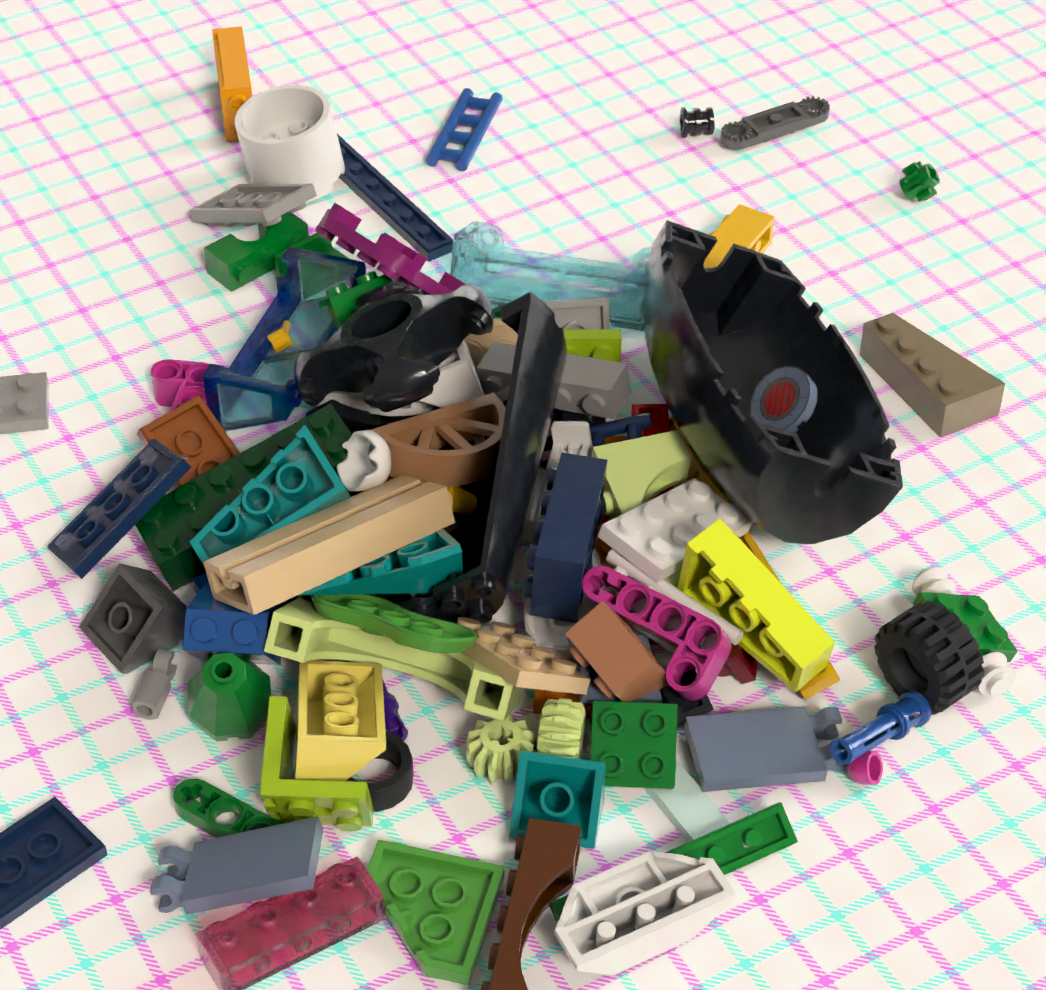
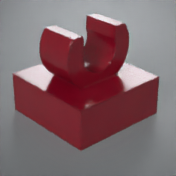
(741, 664)

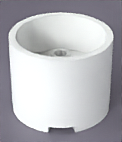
(290, 138)

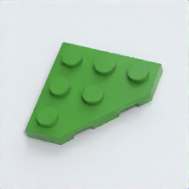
(437, 905)

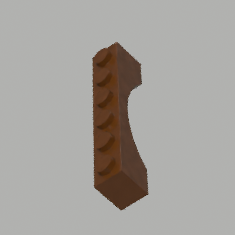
(545, 872)

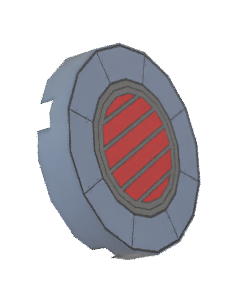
(784, 398)

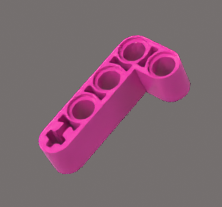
(177, 381)
(653, 620)

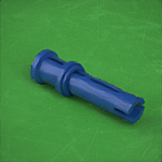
(891, 722)

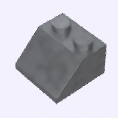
(134, 618)

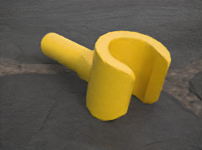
(280, 339)

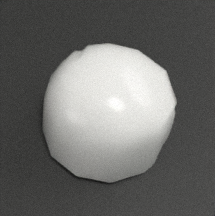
(366, 461)

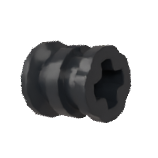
(696, 121)

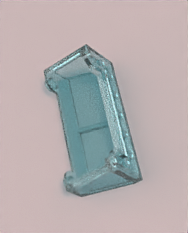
(513, 272)

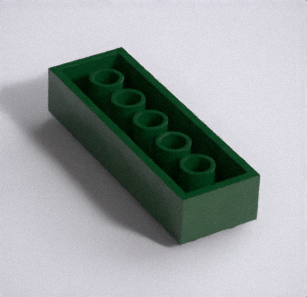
(189, 508)

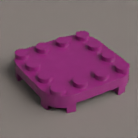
(393, 256)

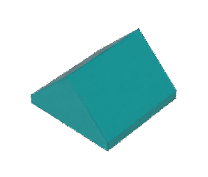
(559, 791)

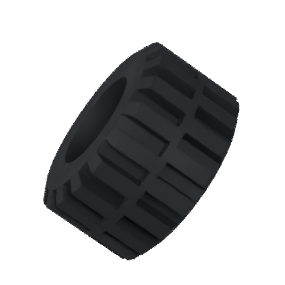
(929, 654)

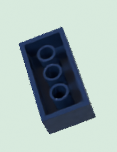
(565, 537)

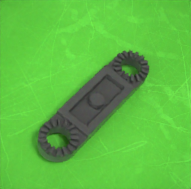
(774, 122)

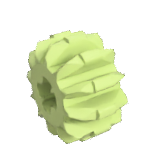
(562, 728)
(496, 747)

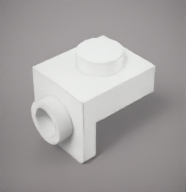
(570, 438)

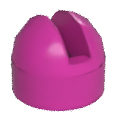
(866, 768)

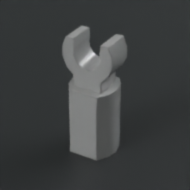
(155, 686)

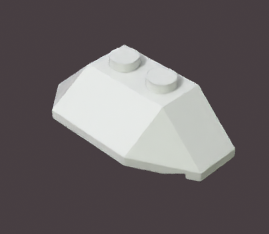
(640, 910)

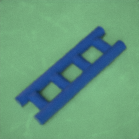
(471, 140)

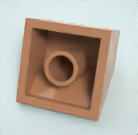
(616, 654)

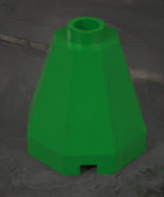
(229, 697)

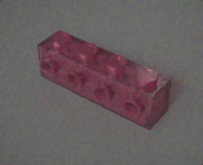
(290, 927)

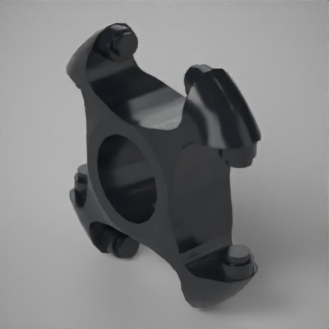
(393, 345)

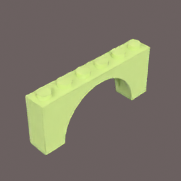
(640, 471)
(305, 635)

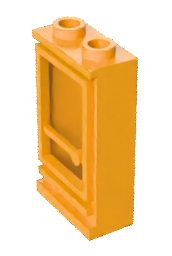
(232, 75)

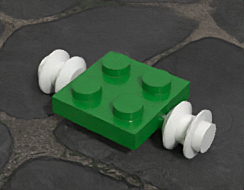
(992, 638)

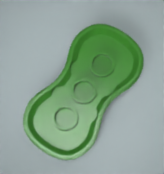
(391, 620)

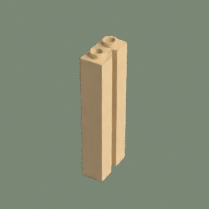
(328, 543)

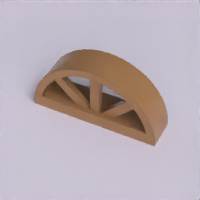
(417, 438)

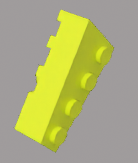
(740, 589)

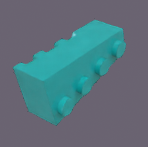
(287, 490)

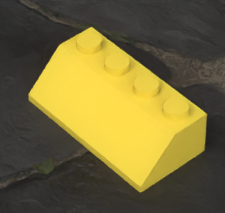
(338, 719)

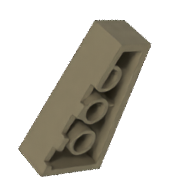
(930, 376)

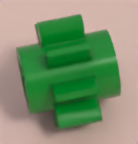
(919, 181)

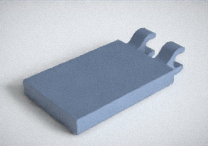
(762, 747)
(240, 867)

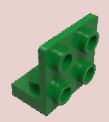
(635, 743)

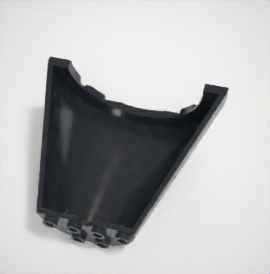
(507, 491)

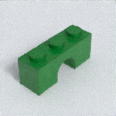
(240, 262)

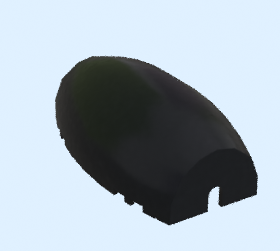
(709, 348)

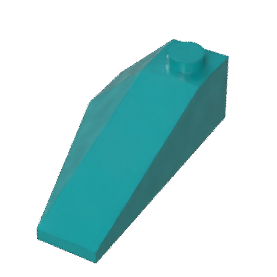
(403, 571)

